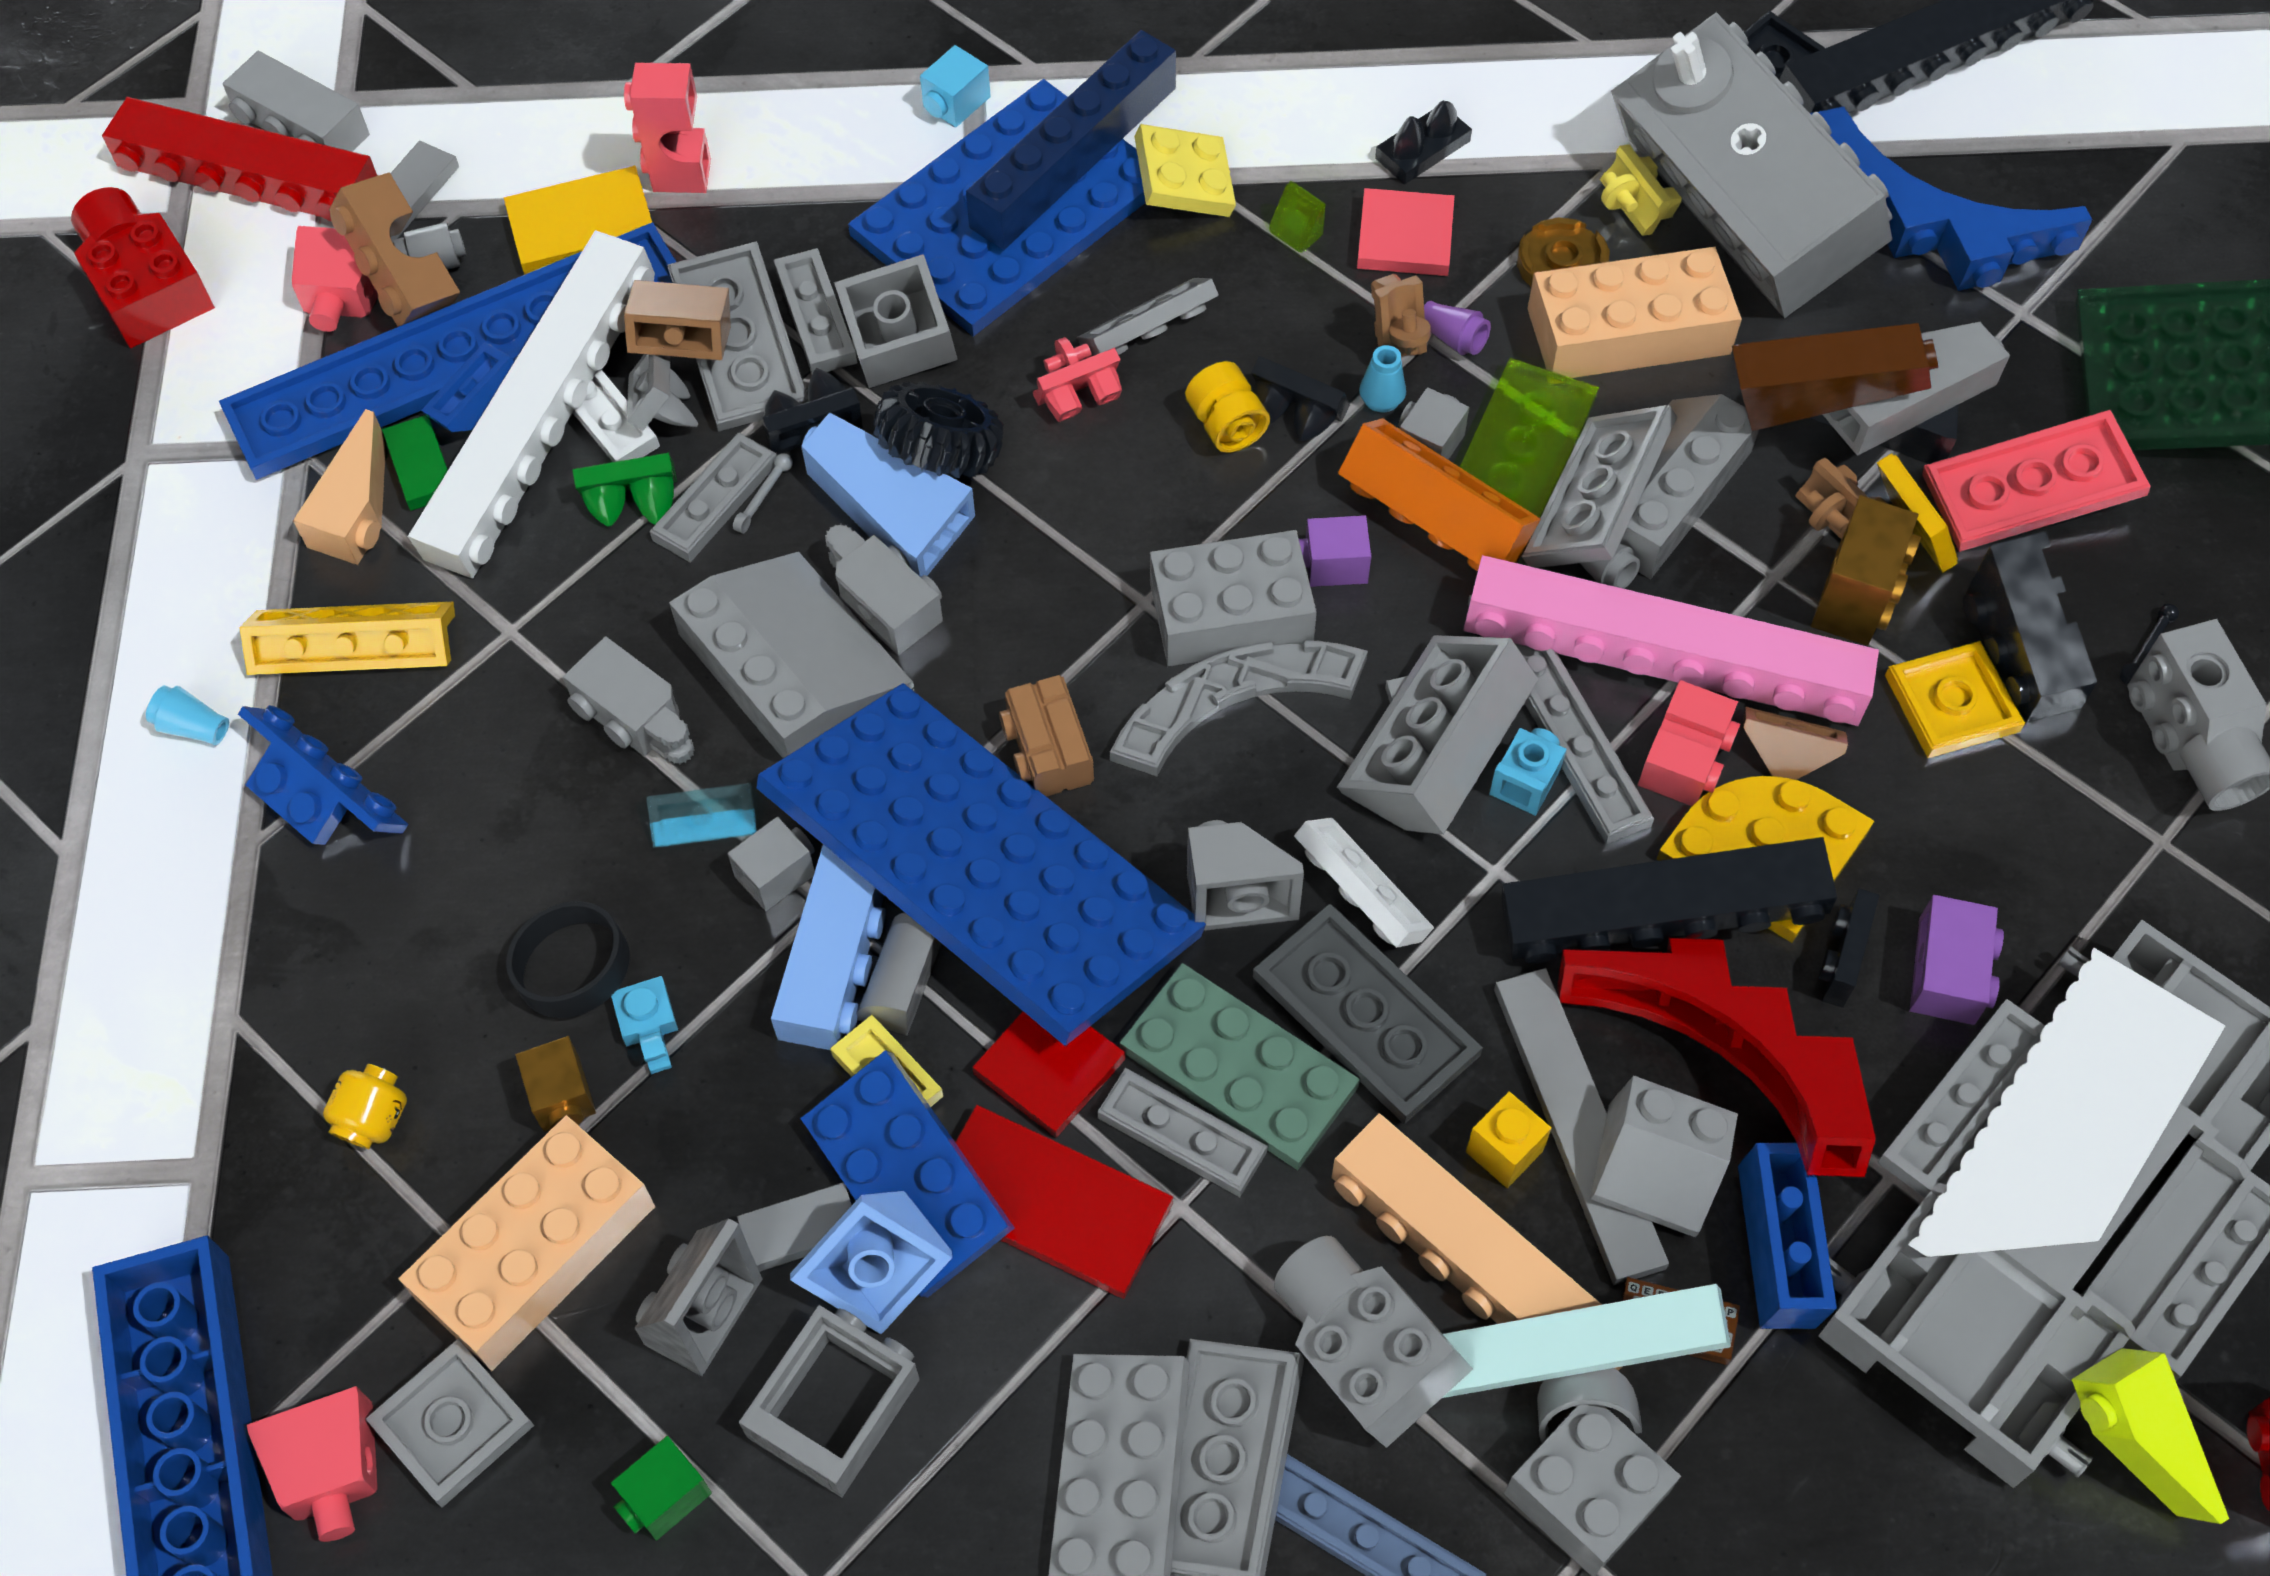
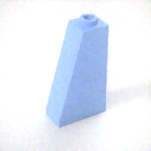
(884, 496)

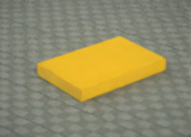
(562, 217)

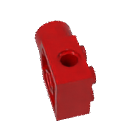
(136, 266)

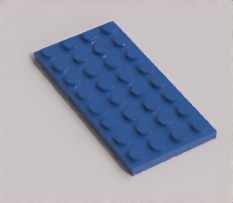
(982, 861)

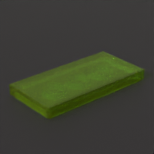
(1529, 433)

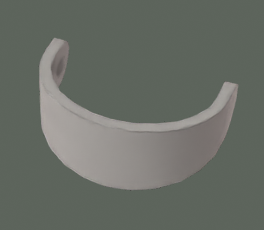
(1592, 1388)

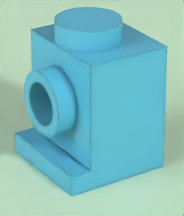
(1528, 769)

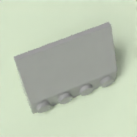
(785, 648)

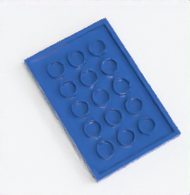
(968, 271)

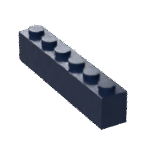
(1071, 139)

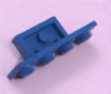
(308, 784)

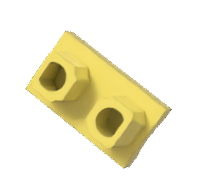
(1634, 189)

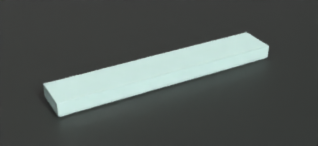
(1592, 1339)

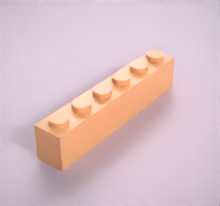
(1451, 1229)

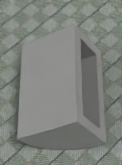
(900, 975)

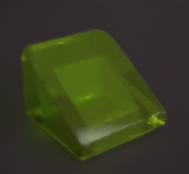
(1298, 218)

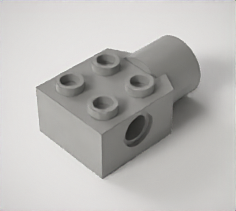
(2205, 713)
(1367, 1338)

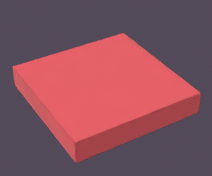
(1406, 232)

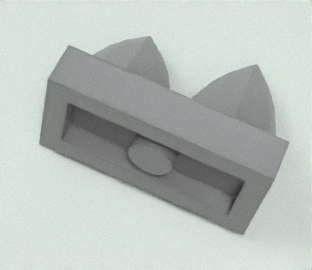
(657, 394)

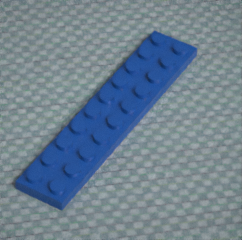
(398, 369)

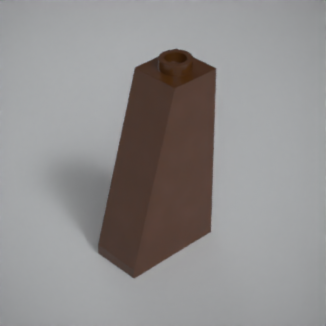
(1831, 372)

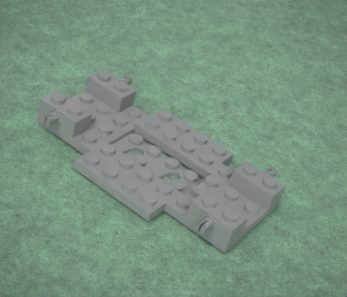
(2003, 1329)

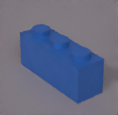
(1786, 1238)

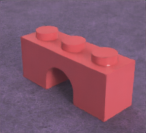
(663, 122)

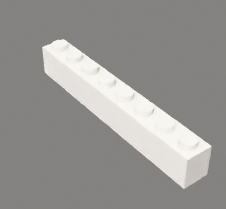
(531, 407)

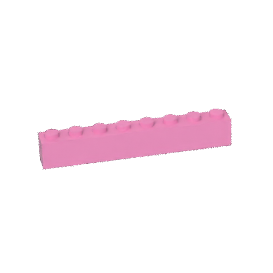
(1673, 640)

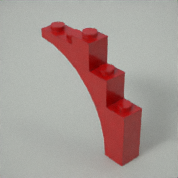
(1690, 990)

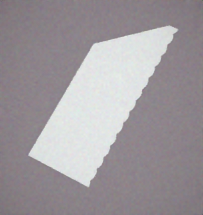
(2074, 1118)

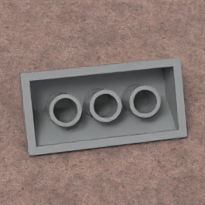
(1694, 466)
(1440, 731)

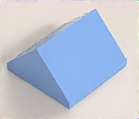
(874, 1259)

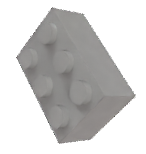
(1231, 596)

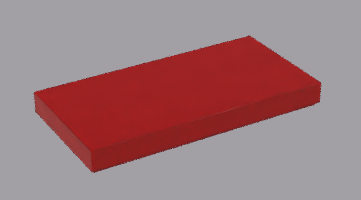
(1064, 1202)

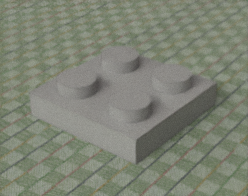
(449, 1423)

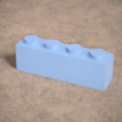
(828, 956)

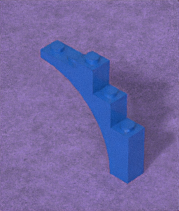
(1970, 236)

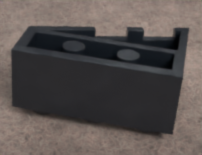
(2026, 630)

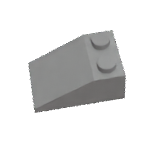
(700, 1297)

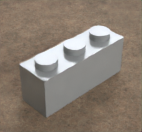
(293, 104)

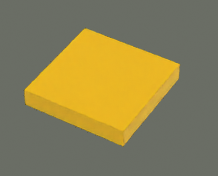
(1929, 525)
(1954, 699)

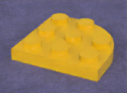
(1767, 813)

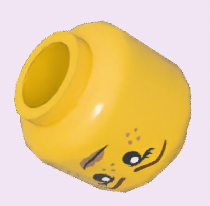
(365, 1106)

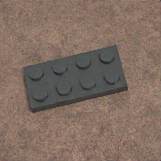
(1367, 1013)

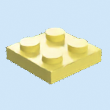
(1184, 170)

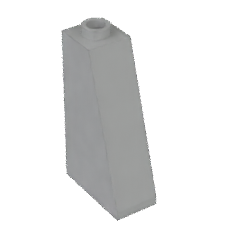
(1967, 365)

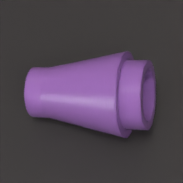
(1458, 327)

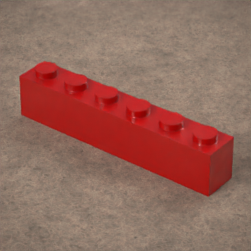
(232, 157)

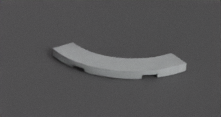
(1227, 680)

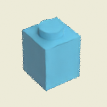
(955, 86)

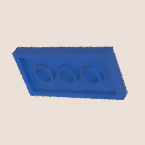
(890, 1140)

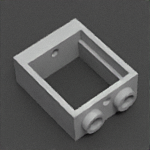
(796, 1449)

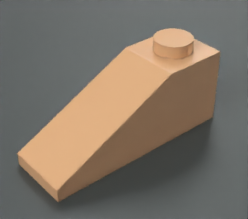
(347, 502)

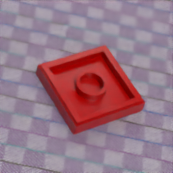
(1045, 1076)

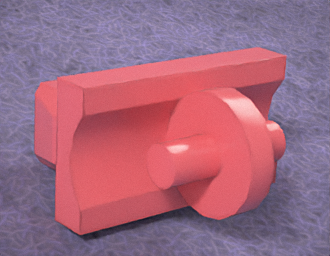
(1059, 387)

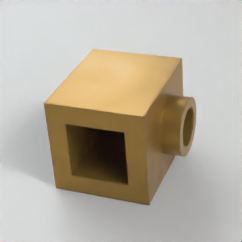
(555, 1083)

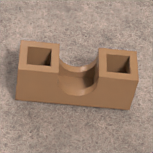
(405, 285)

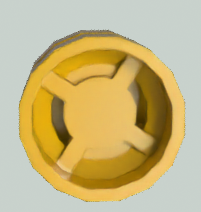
(1227, 407)

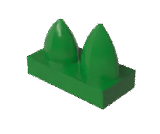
(647, 477)

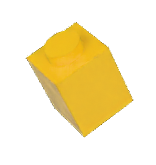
(1508, 1139)

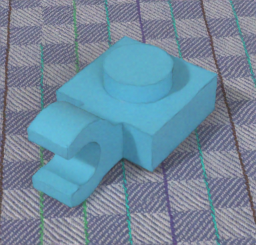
(644, 1018)

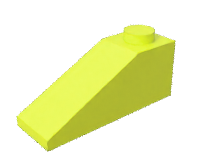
(2145, 1424)

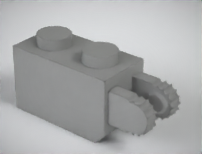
(883, 588)
(629, 702)

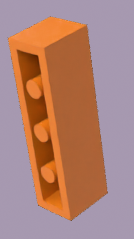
(1436, 495)

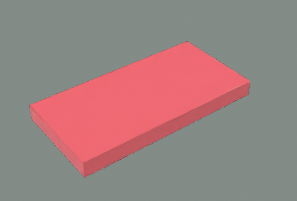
(2035, 480)

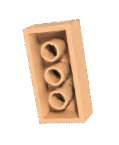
(1633, 313)
(528, 1242)

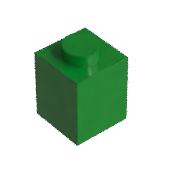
(659, 1490)

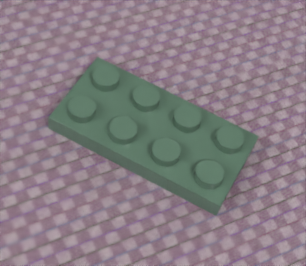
(1239, 1065)

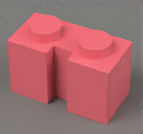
(1688, 743)

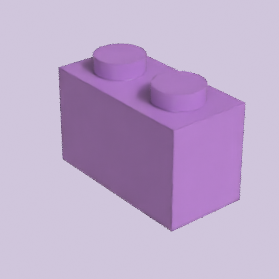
(1956, 960)

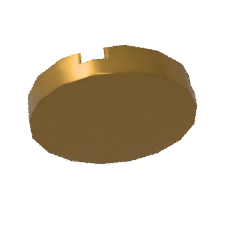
(1559, 245)

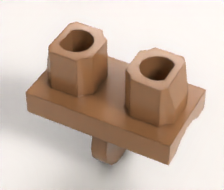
(1400, 314)
(1831, 496)

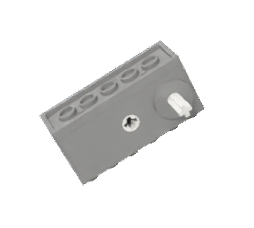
(1754, 163)

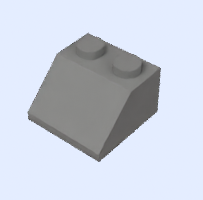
(1240, 877)
(1663, 1155)

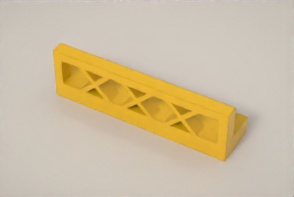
(347, 638)

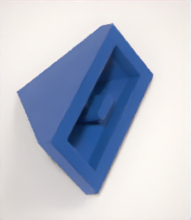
(469, 390)

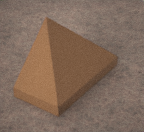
(1791, 745)

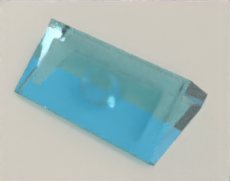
(702, 814)

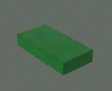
(416, 459)

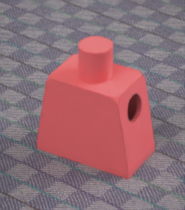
(329, 278)
(320, 1459)

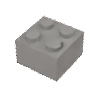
(896, 321)
(1591, 1485)

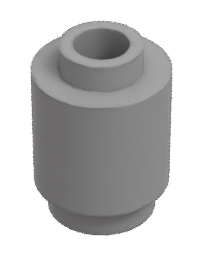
(431, 240)

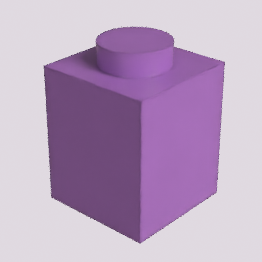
(1337, 551)

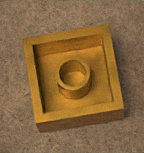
(1867, 571)

